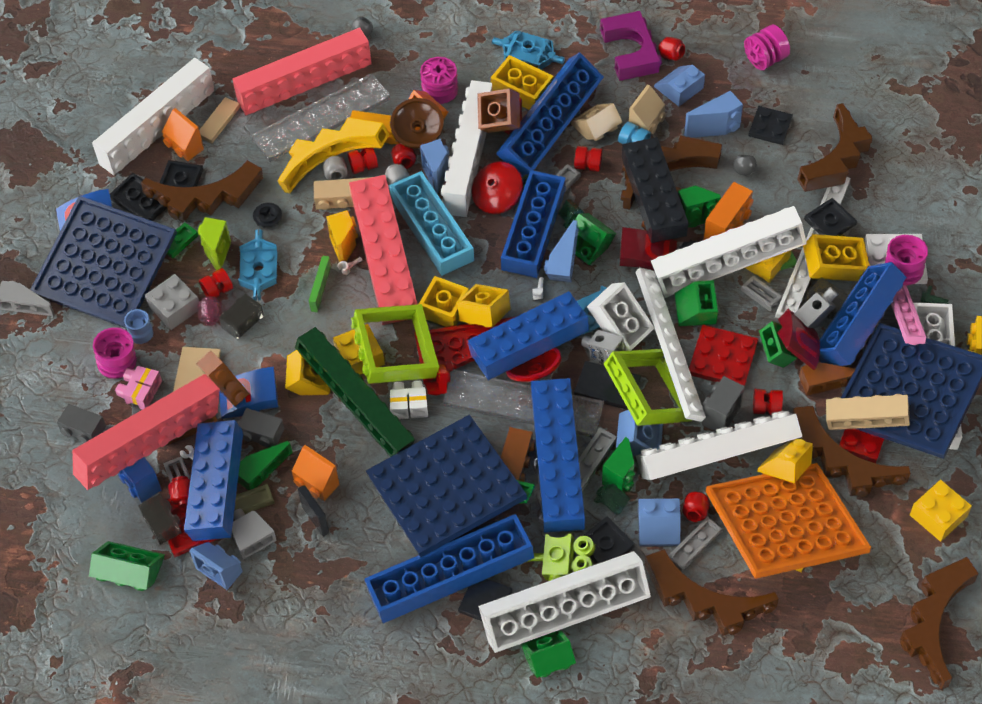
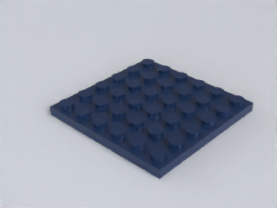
(103, 261)
(932, 374)
(445, 485)

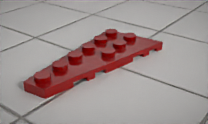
(452, 344)

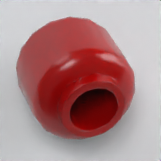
(671, 48)
(403, 156)
(179, 490)
(696, 506)

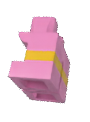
(141, 386)

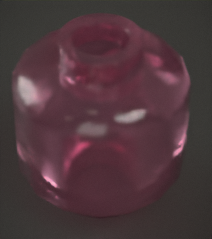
(209, 310)

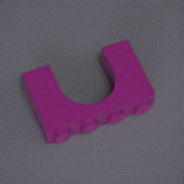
(632, 27)

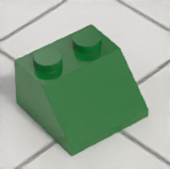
(620, 467)
(548, 653)

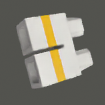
(417, 400)

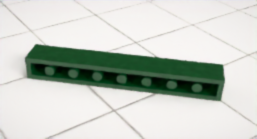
(354, 392)

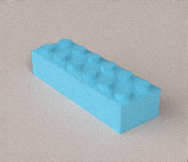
(431, 223)

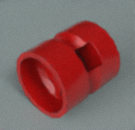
(588, 158)
(362, 160)
(209, 285)
(774, 399)

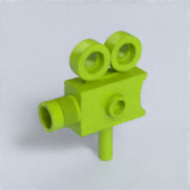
(559, 555)

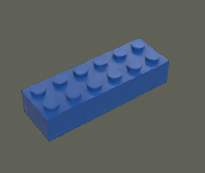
(533, 224)
(860, 314)
(528, 335)
(214, 481)

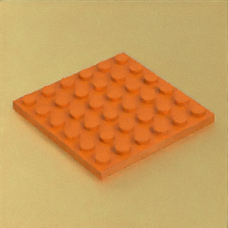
(787, 523)

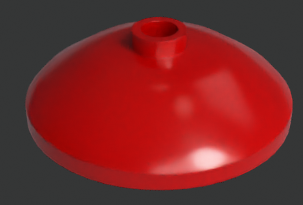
(504, 192)
(536, 368)

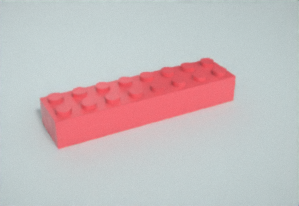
(302, 71)
(382, 243)
(145, 431)

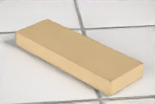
(219, 120)

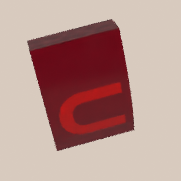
(639, 251)
(799, 339)

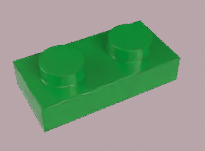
(183, 238)

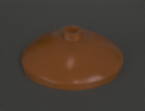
(413, 114)

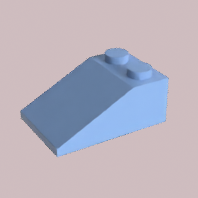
(714, 117)
(562, 258)

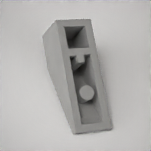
(21, 299)

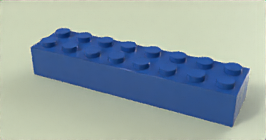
(550, 114)
(557, 456)
(449, 568)

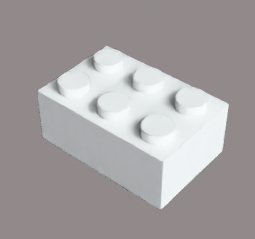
(621, 314)

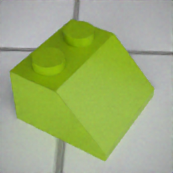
(215, 240)

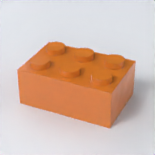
(729, 211)

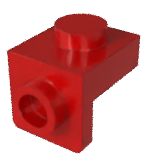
(440, 385)

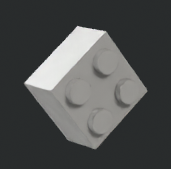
(172, 301)

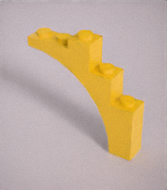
(309, 154)

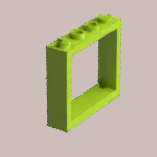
(617, 367)
(395, 373)

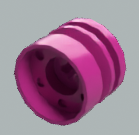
(767, 47)
(439, 79)
(909, 256)
(114, 352)

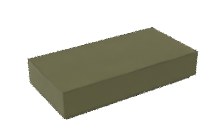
(254, 499)

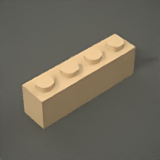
(333, 193)
(867, 412)

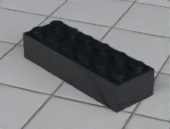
(654, 190)

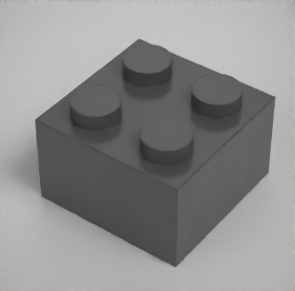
(722, 404)

